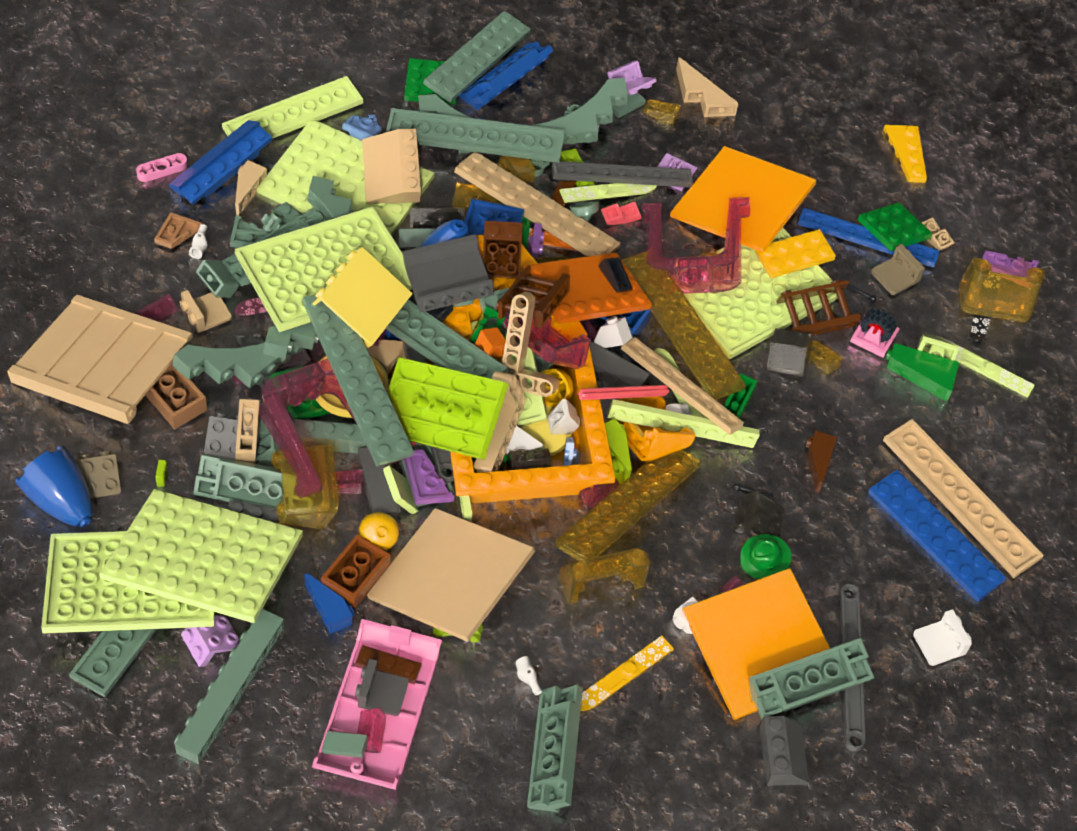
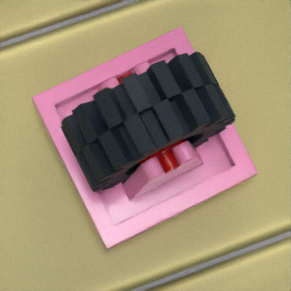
(876, 332)

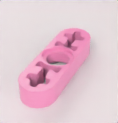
(149, 166)

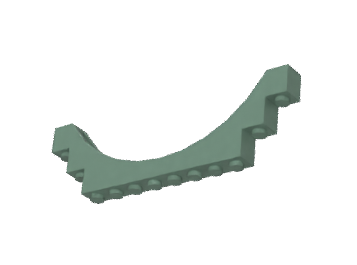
(579, 125)
(323, 199)
(221, 364)

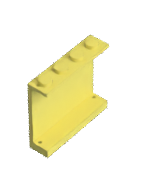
(364, 295)

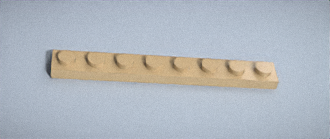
(682, 386)

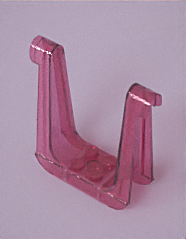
(699, 273)
(290, 390)

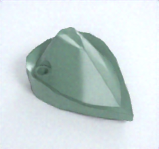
(585, 209)

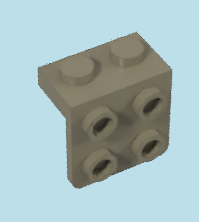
(899, 271)
(100, 474)

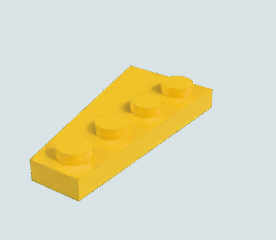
(908, 150)

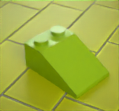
(619, 450)

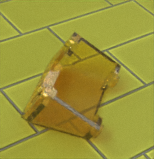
(998, 293)
(316, 509)
(629, 564)

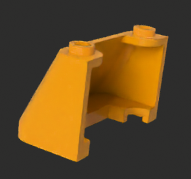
(651, 442)

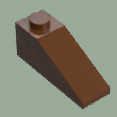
(819, 456)

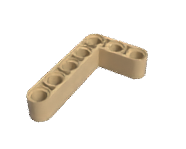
(520, 350)
(505, 426)

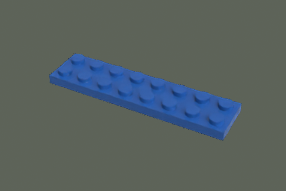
(937, 535)

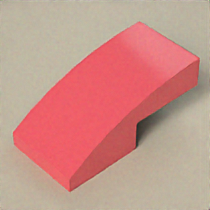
(620, 215)

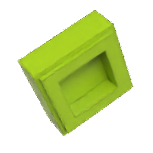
(161, 473)

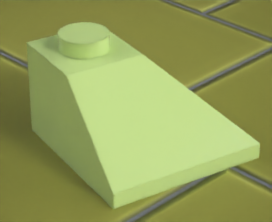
(937, 346)

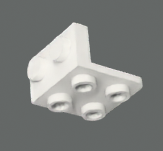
(943, 639)

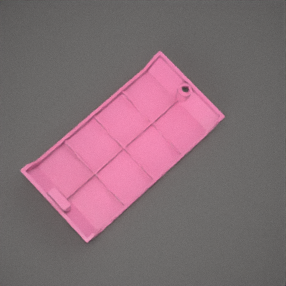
(383, 767)

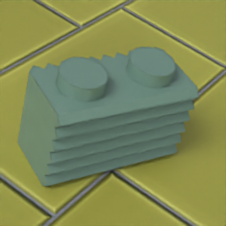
(217, 278)

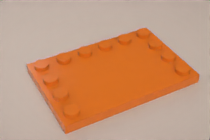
(589, 290)

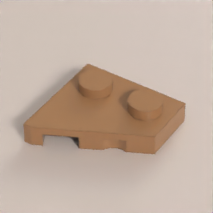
(176, 230)

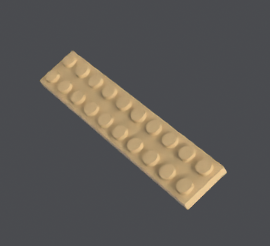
(536, 206)
(963, 498)

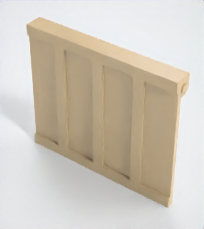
(99, 358)

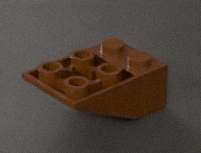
(502, 249)

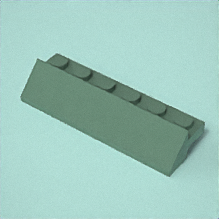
(306, 219)
(239, 481)
(810, 678)
(555, 748)

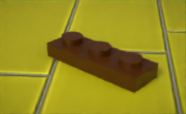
(390, 663)

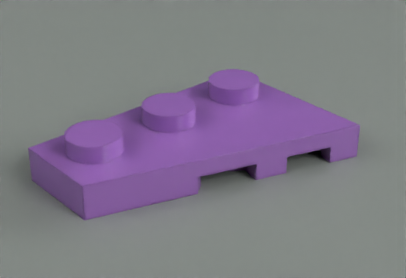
(1002, 264)
(424, 481)

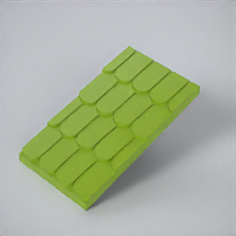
(446, 407)

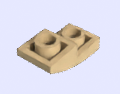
(940, 238)

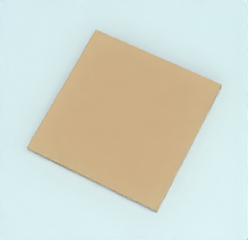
(451, 574)

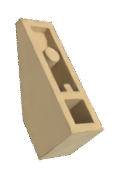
(249, 178)
(247, 430)

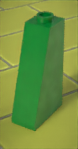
(923, 369)

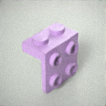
(633, 77)
(207, 641)

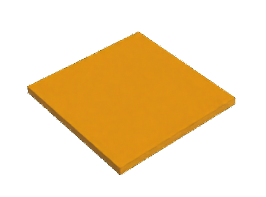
(772, 193)
(753, 633)

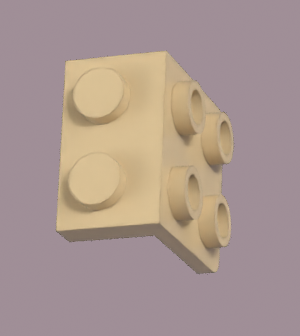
(204, 311)

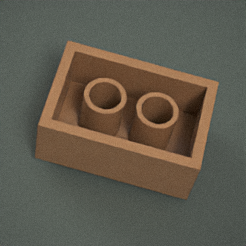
(176, 398)

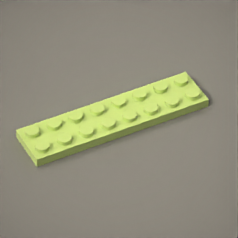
(301, 108)

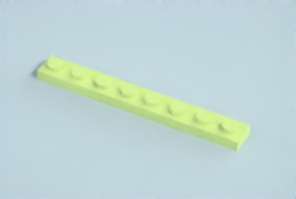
(676, 421)

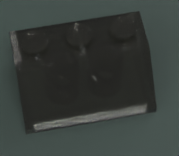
(433, 216)

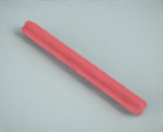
(623, 392)

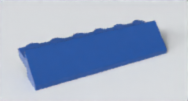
(505, 74)
(221, 162)

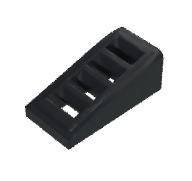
(613, 266)

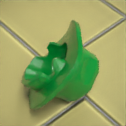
(765, 556)

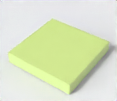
(400, 489)

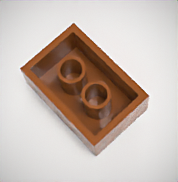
(356, 570)

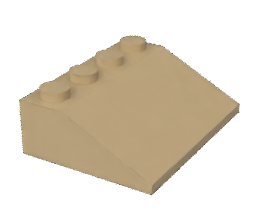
(391, 167)

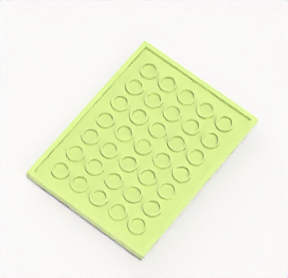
(332, 156)
(304, 259)
(750, 311)
(202, 555)
(83, 602)

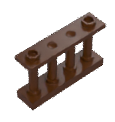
(546, 305)
(832, 323)

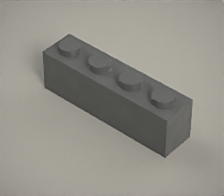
(616, 370)
(376, 485)

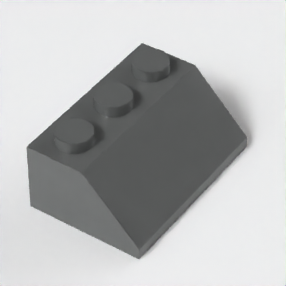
(783, 751)

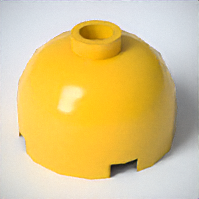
(565, 387)
(380, 530)

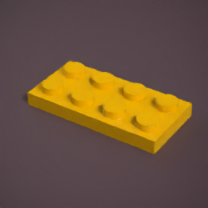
(796, 254)

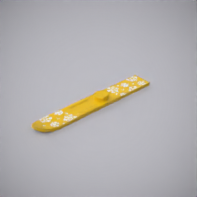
(625, 673)

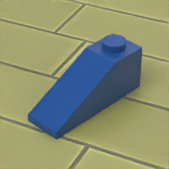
(330, 605)

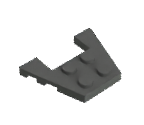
(297, 360)

